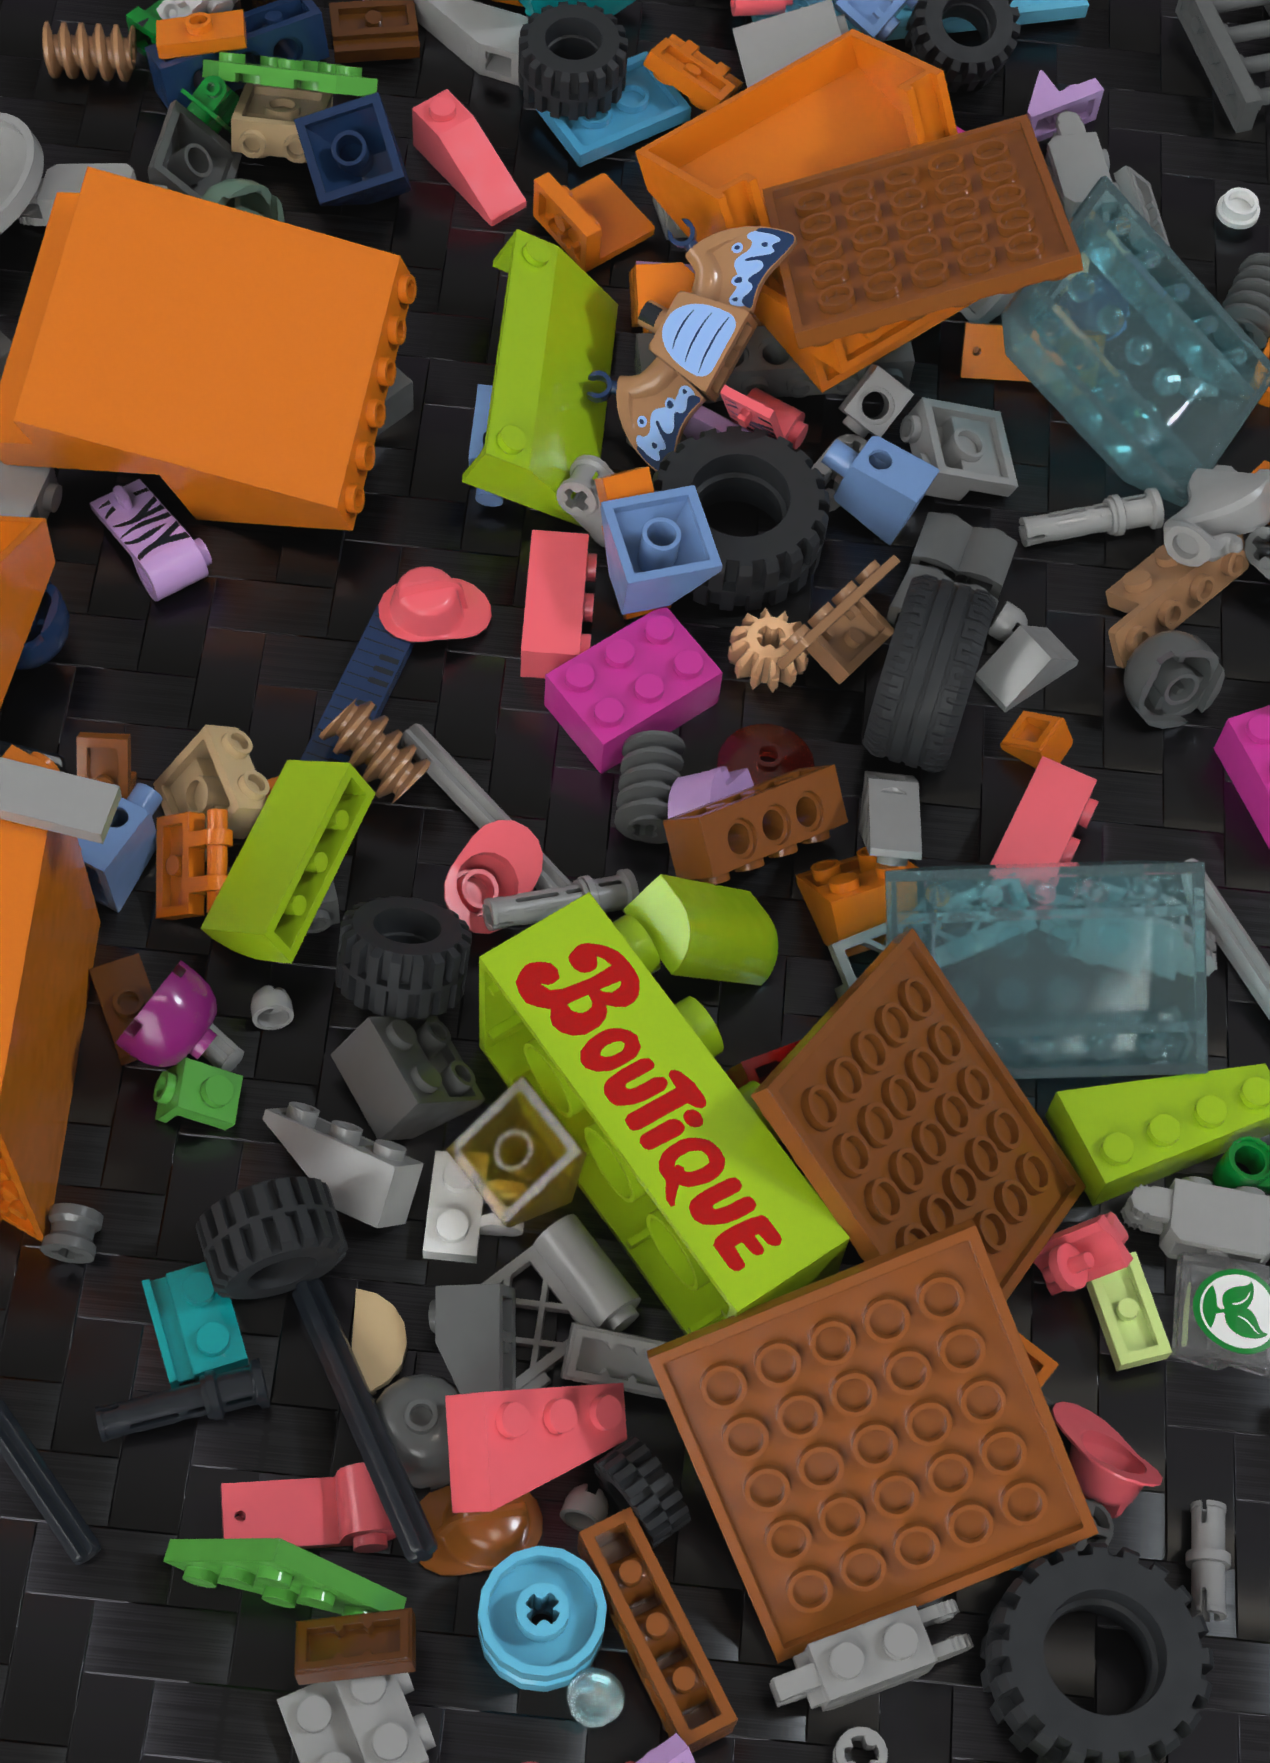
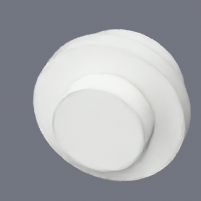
(1238, 208)

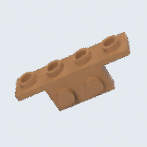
(1163, 595)
(844, 634)

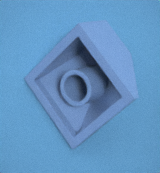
(657, 547)

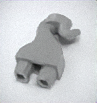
(1218, 509)

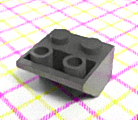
(406, 1075)

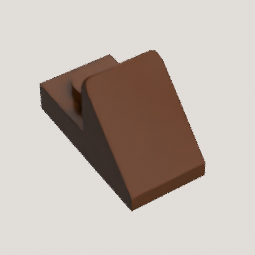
(106, 759)

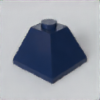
(353, 153)

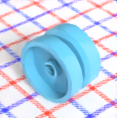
(548, 1584)

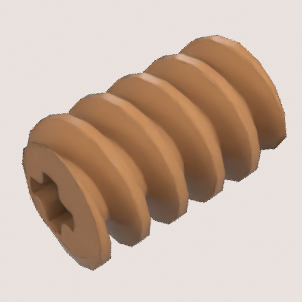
(89, 52)
(375, 749)

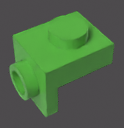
(198, 1093)

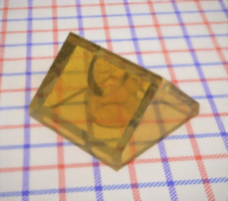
(520, 1156)

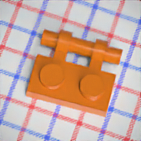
(691, 72)
(181, 862)

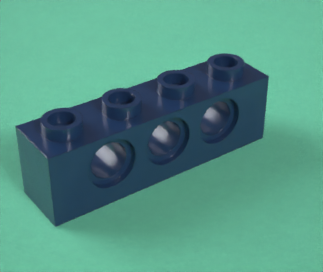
(275, 30)

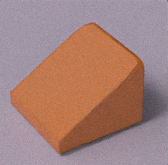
(1038, 736)

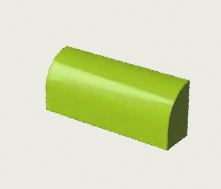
(289, 860)
(707, 930)

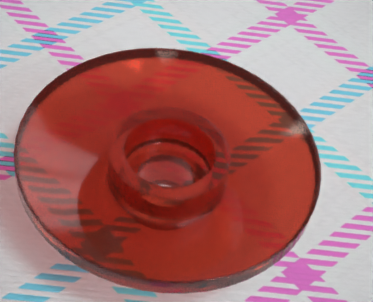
(757, 740)

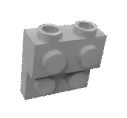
(964, 445)
(357, 1722)

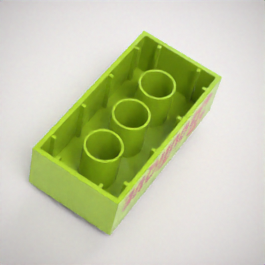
(670, 1142)

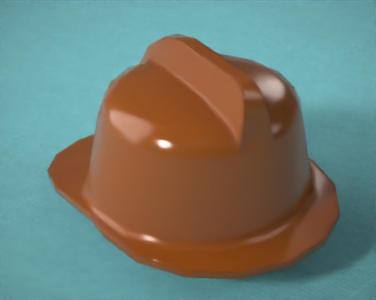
(479, 1539)

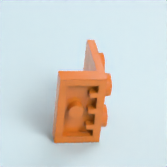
(589, 220)

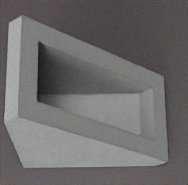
(1024, 666)

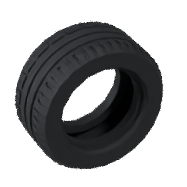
(928, 673)

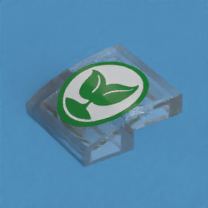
(1222, 1313)

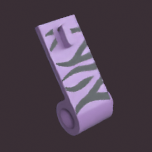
(158, 544)

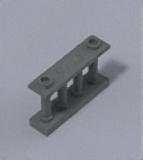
(1220, 59)

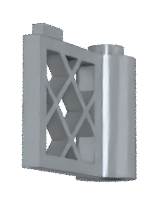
(581, 1280)

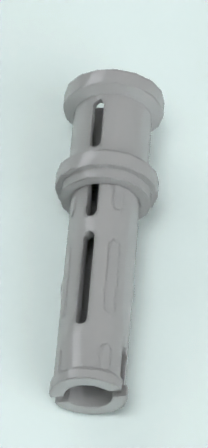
(1111, 516)
(530, 907)

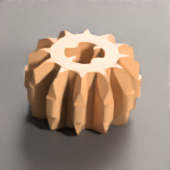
(758, 648)

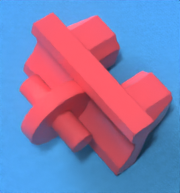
(1084, 1253)

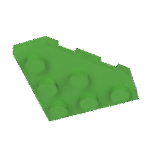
(291, 74)
(280, 1574)

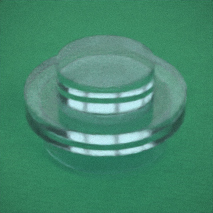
(595, 1697)

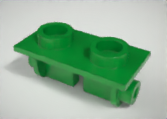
(213, 103)

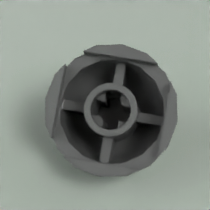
(1172, 678)
(418, 1426)

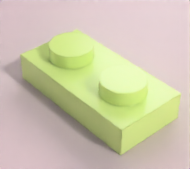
(1129, 1317)

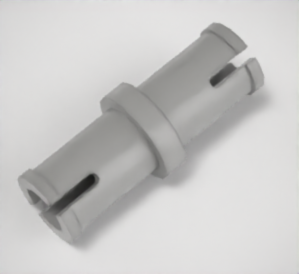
(1208, 1560)

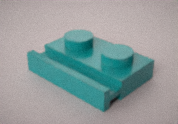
(194, 1325)

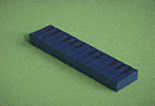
(369, 677)

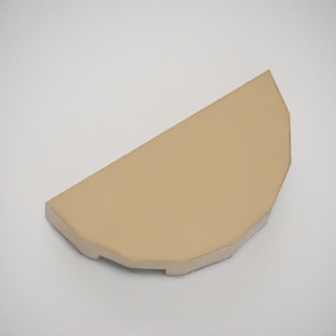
(378, 1339)

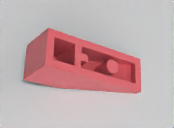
(465, 157)

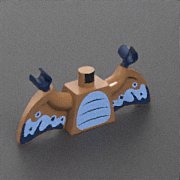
(696, 337)

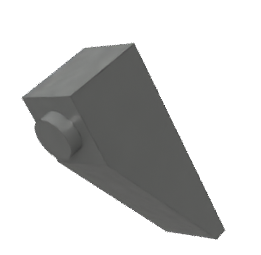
(476, 1335)

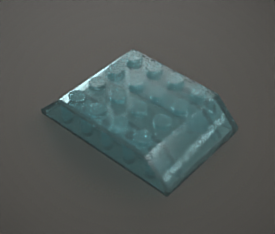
(1136, 351)
(1069, 960)

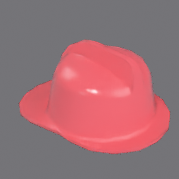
(433, 607)
(495, 862)
(1102, 1459)

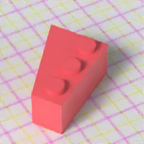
(526, 1437)

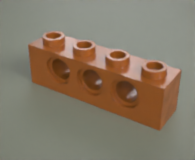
(755, 824)
(656, 1631)

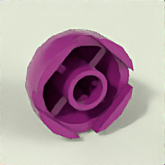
(173, 1021)

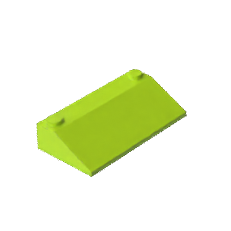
(550, 340)

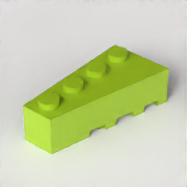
(1157, 1125)

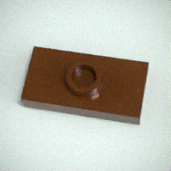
(122, 992)
(355, 1646)

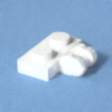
(456, 1215)

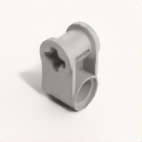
(586, 503)

